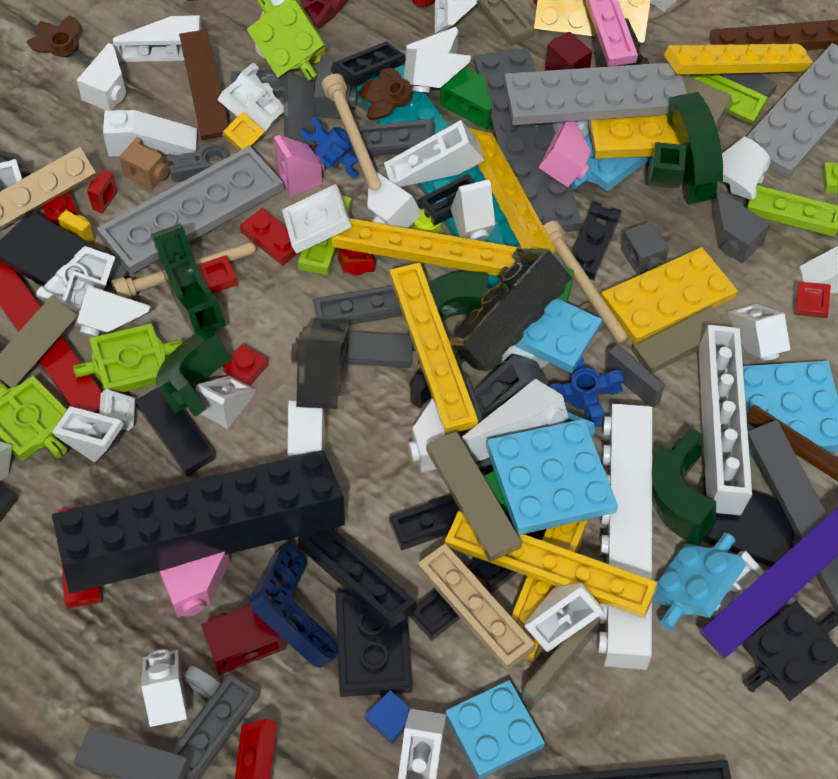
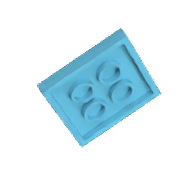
(798, 396)
(551, 477)

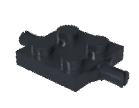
(792, 651)

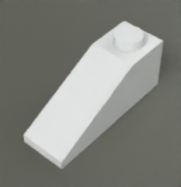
(155, 41)
(163, 135)
(437, 157)
(529, 409)

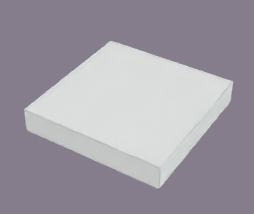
(316, 218)

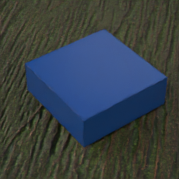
(389, 716)

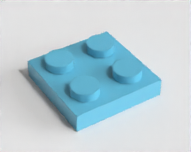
(561, 335)
(494, 729)

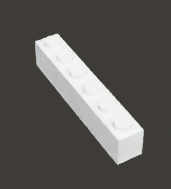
(724, 420)

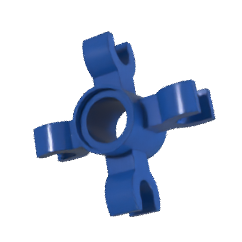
(332, 146)
(597, 385)

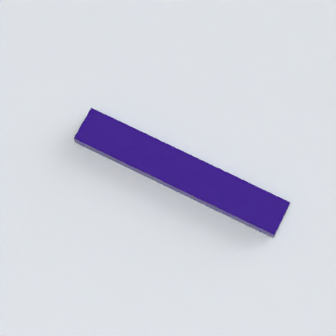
(774, 588)

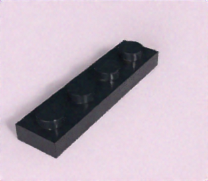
(358, 576)

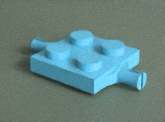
(608, 171)
(698, 580)

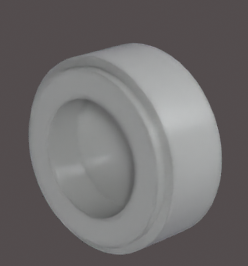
(200, 681)

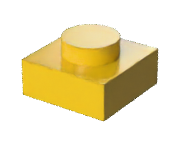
(243, 132)
(77, 226)

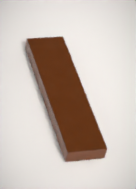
(203, 83)

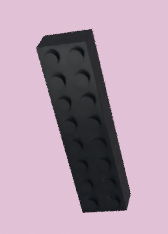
(197, 520)

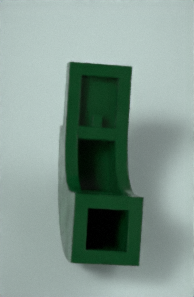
(697, 130)
(666, 165)
(185, 281)
(458, 293)
(188, 367)
(678, 506)

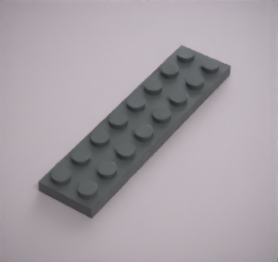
(527, 143)

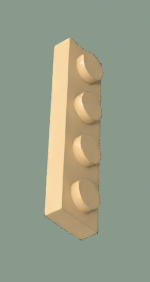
(44, 186)
(476, 607)

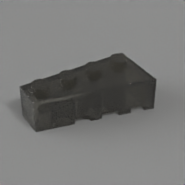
(510, 307)
(320, 362)

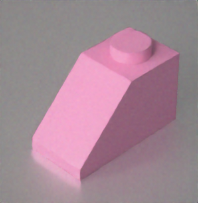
(566, 155)
(297, 165)
(194, 583)

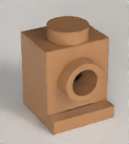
(143, 164)

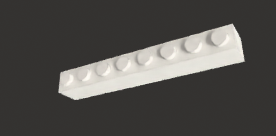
(629, 530)

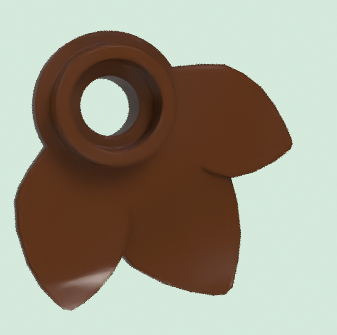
(56, 39)
(386, 93)

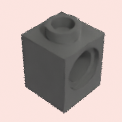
(644, 248)

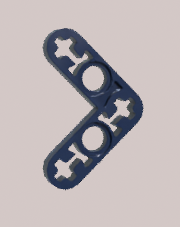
(311, 640)

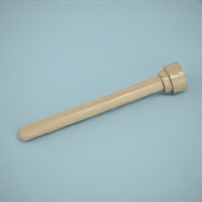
(335, 89)
(557, 237)
(127, 287)

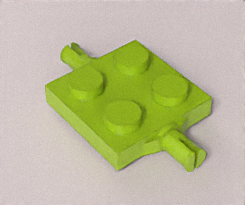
(286, 38)
(126, 358)
(29, 418)

